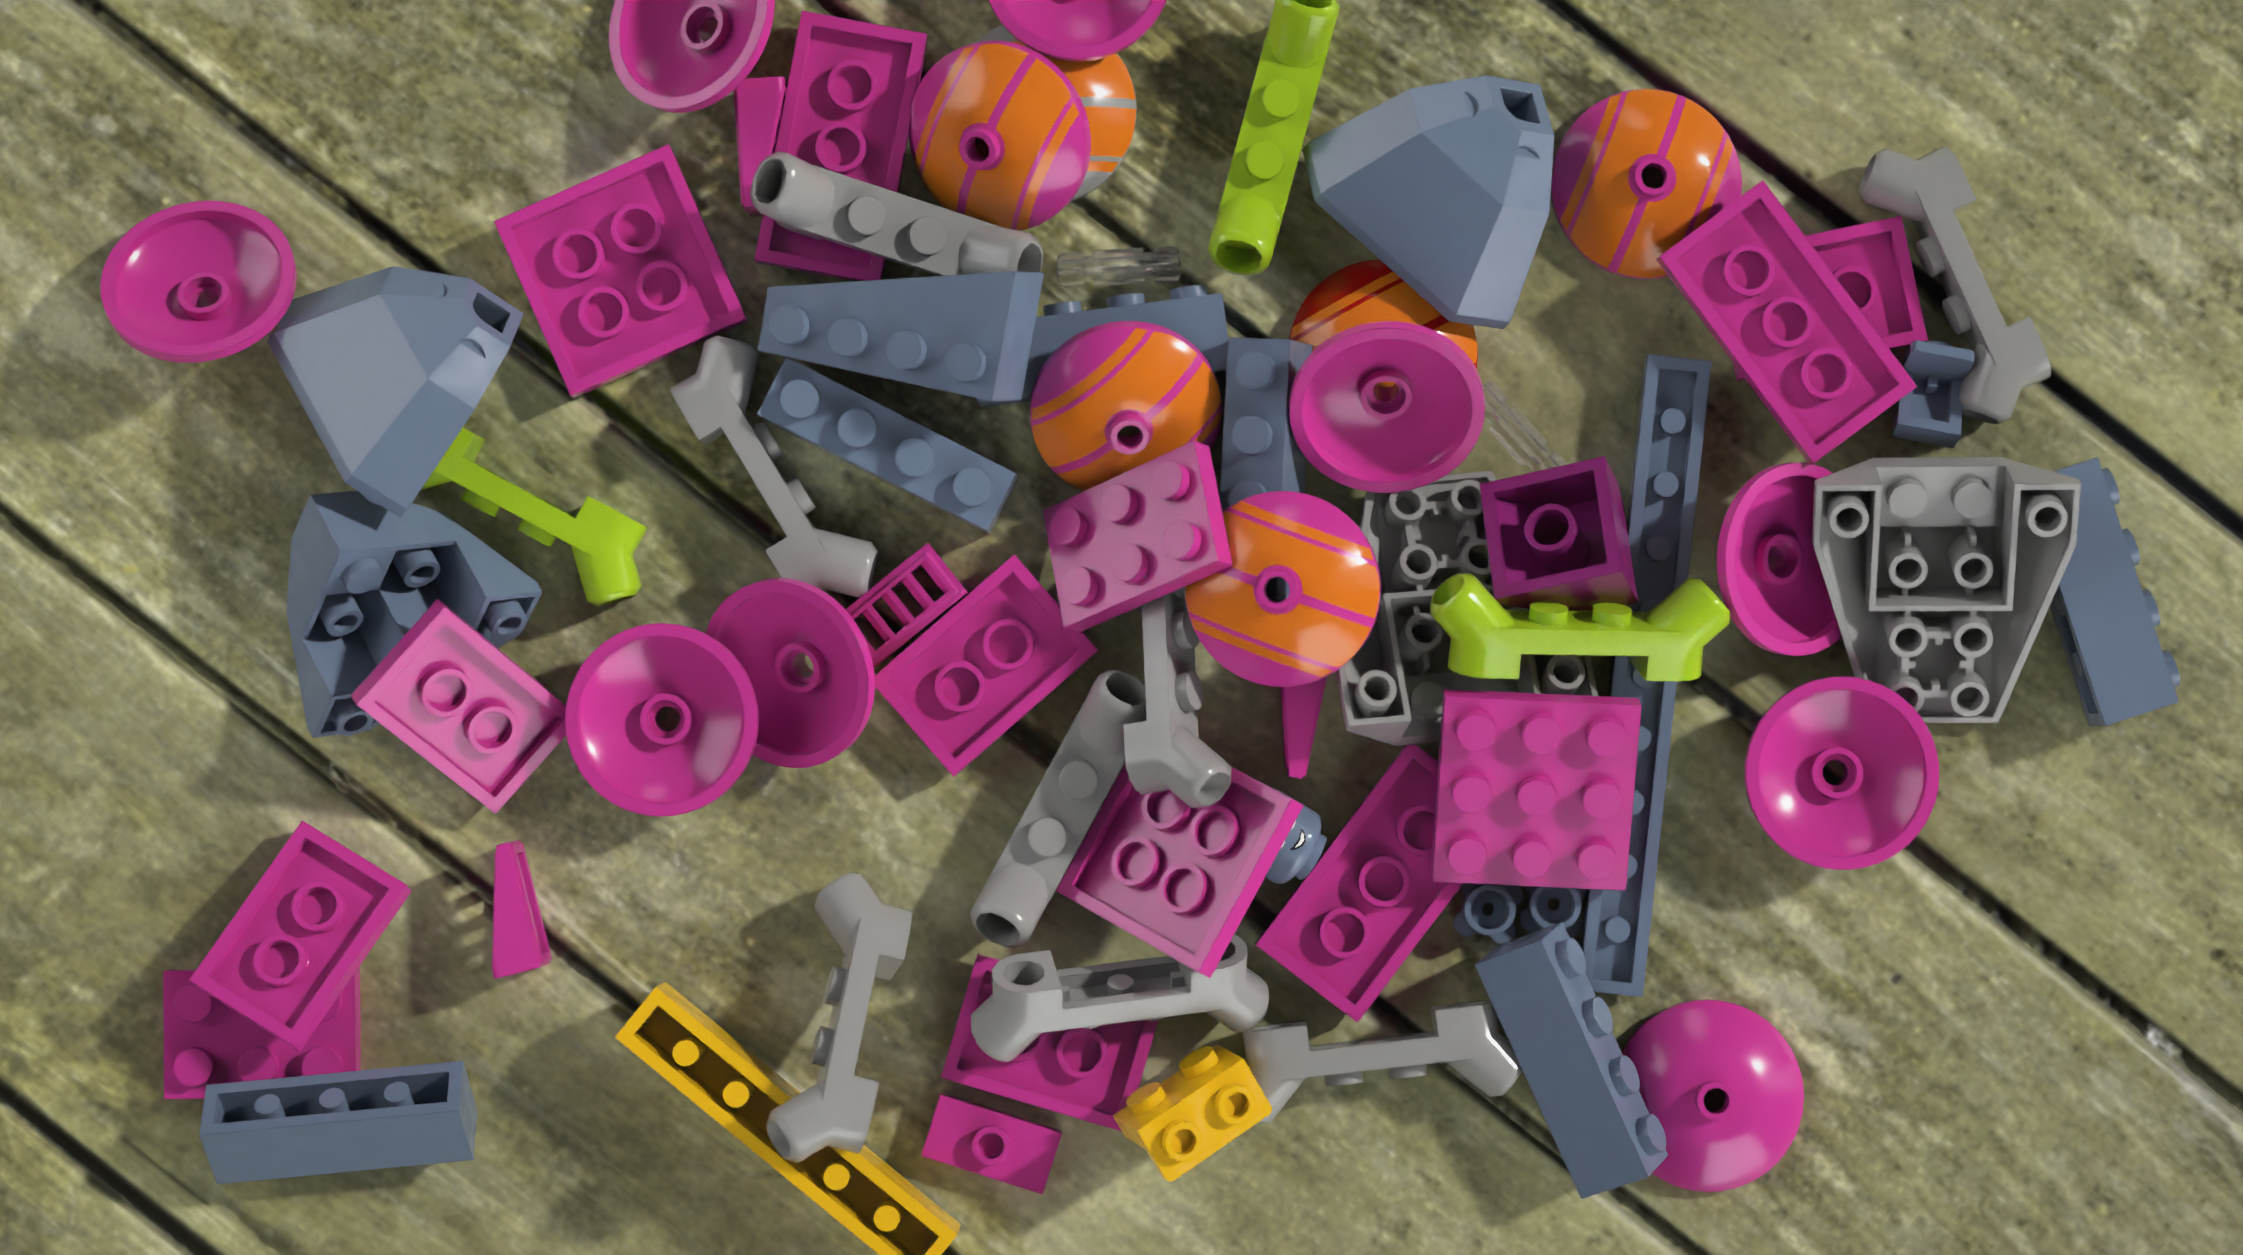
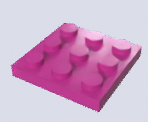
(620, 271)
(1535, 789)
(1180, 870)

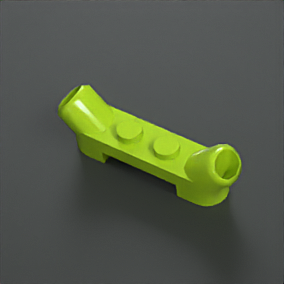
(1272, 135)
(598, 535)
(1660, 642)

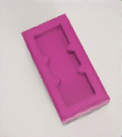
(991, 1143)

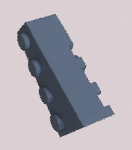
(925, 331)

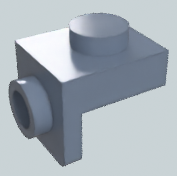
(1933, 408)

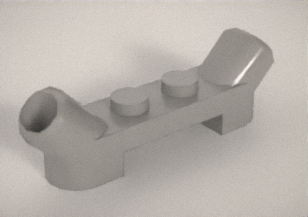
(1929, 194)
(886, 222)
(715, 406)
(1167, 746)
(1060, 811)
(1038, 999)
(1462, 1036)
(841, 1104)

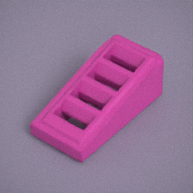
(757, 120)
(941, 575)
(1299, 720)
(517, 921)

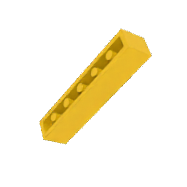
(740, 1094)

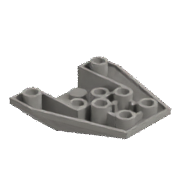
(1944, 573)
(1400, 672)

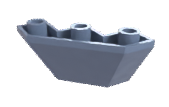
(1445, 190)
(393, 371)
(365, 582)

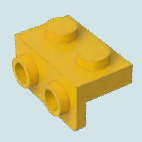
(1194, 1110)

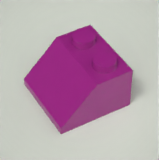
(1559, 537)

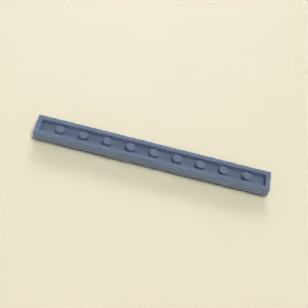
(1660, 546)

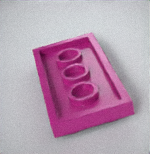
(847, 115)
(1786, 322)
(1367, 892)

